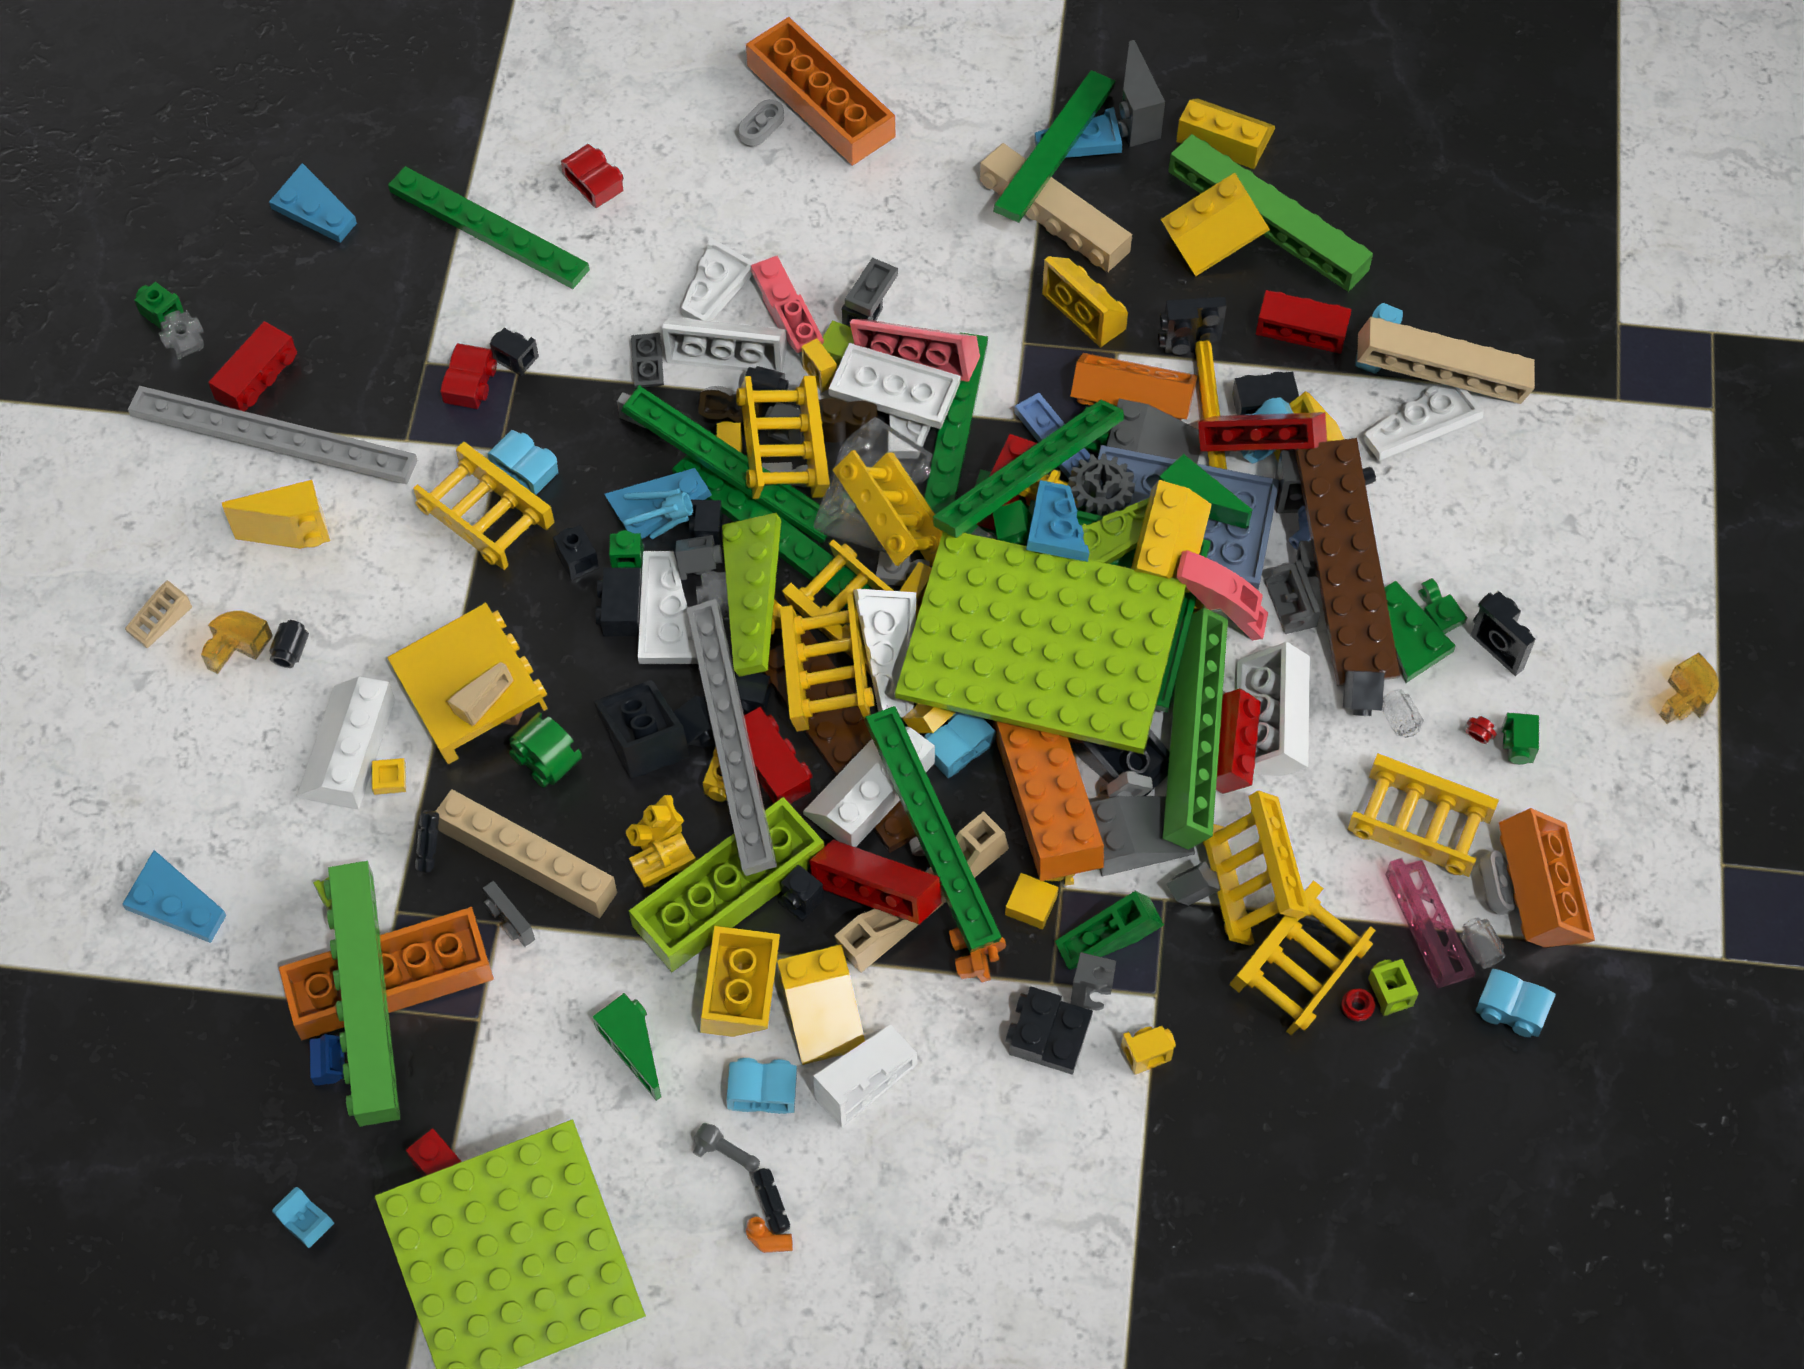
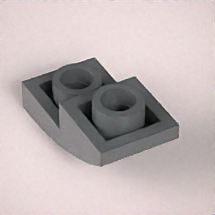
(647, 360)

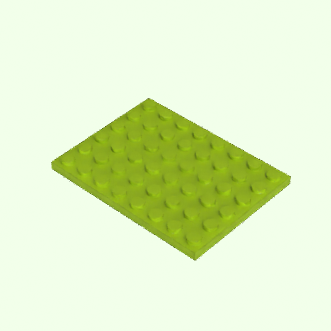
(1042, 641)

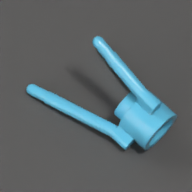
(677, 506)

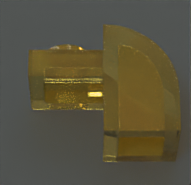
(234, 632)
(1695, 688)

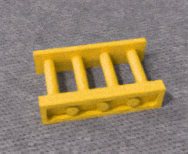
(808, 422)
(491, 479)
(891, 506)
(803, 598)
(796, 653)
(1424, 785)
(1280, 869)
(1272, 952)

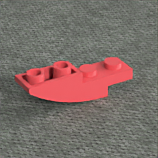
(784, 304)
(1224, 590)

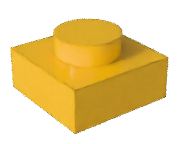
(389, 776)

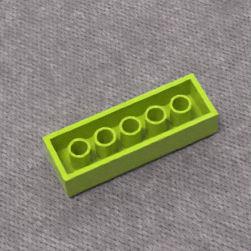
(715, 892)

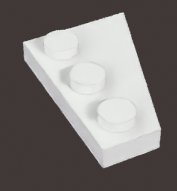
(717, 281)

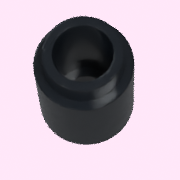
(767, 379)
(288, 643)

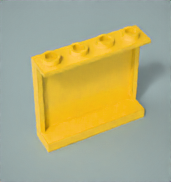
(452, 659)

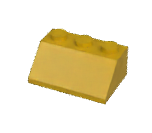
(1226, 131)
(1215, 224)
(1083, 300)
(1171, 524)
(739, 982)

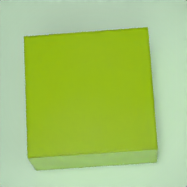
(837, 340)

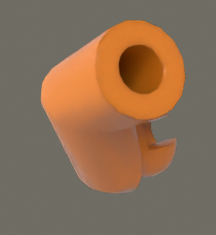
(765, 1239)

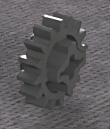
(1117, 484)

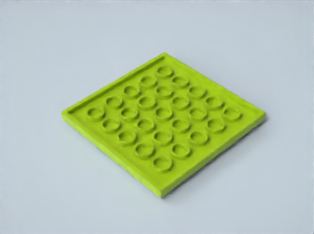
(510, 1254)

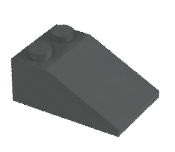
(1141, 101)
(1154, 432)
(1134, 833)

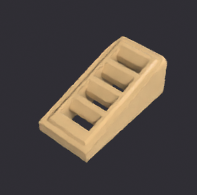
(151, 608)
(480, 694)

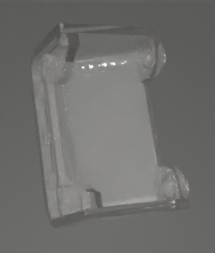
(837, 512)

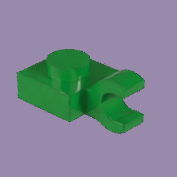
(1442, 610)

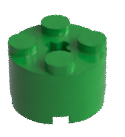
(544, 750)

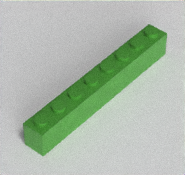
(1289, 223)
(1196, 732)
(363, 994)

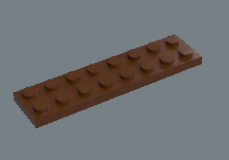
(1347, 559)
(838, 733)

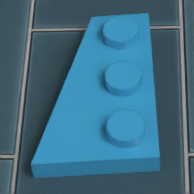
(1098, 138)
(313, 205)
(687, 481)
(1055, 524)
(173, 900)

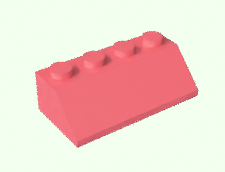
(929, 347)

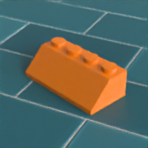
(1113, 379)
(1545, 880)

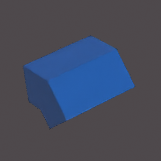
(326, 1060)

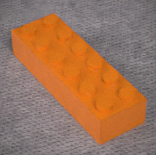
(821, 90)
(1050, 801)
(417, 964)

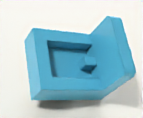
(302, 1217)

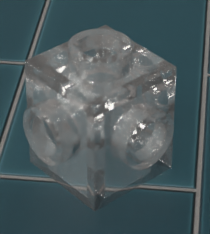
(185, 343)

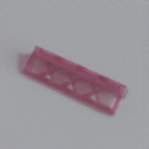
(1423, 926)

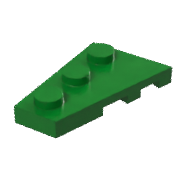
(1415, 635)

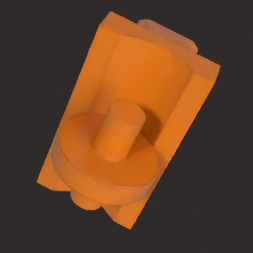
(976, 963)

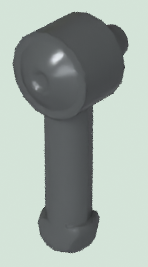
(710, 1139)

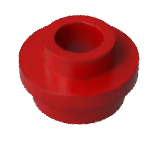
(1481, 729)
(1360, 996)

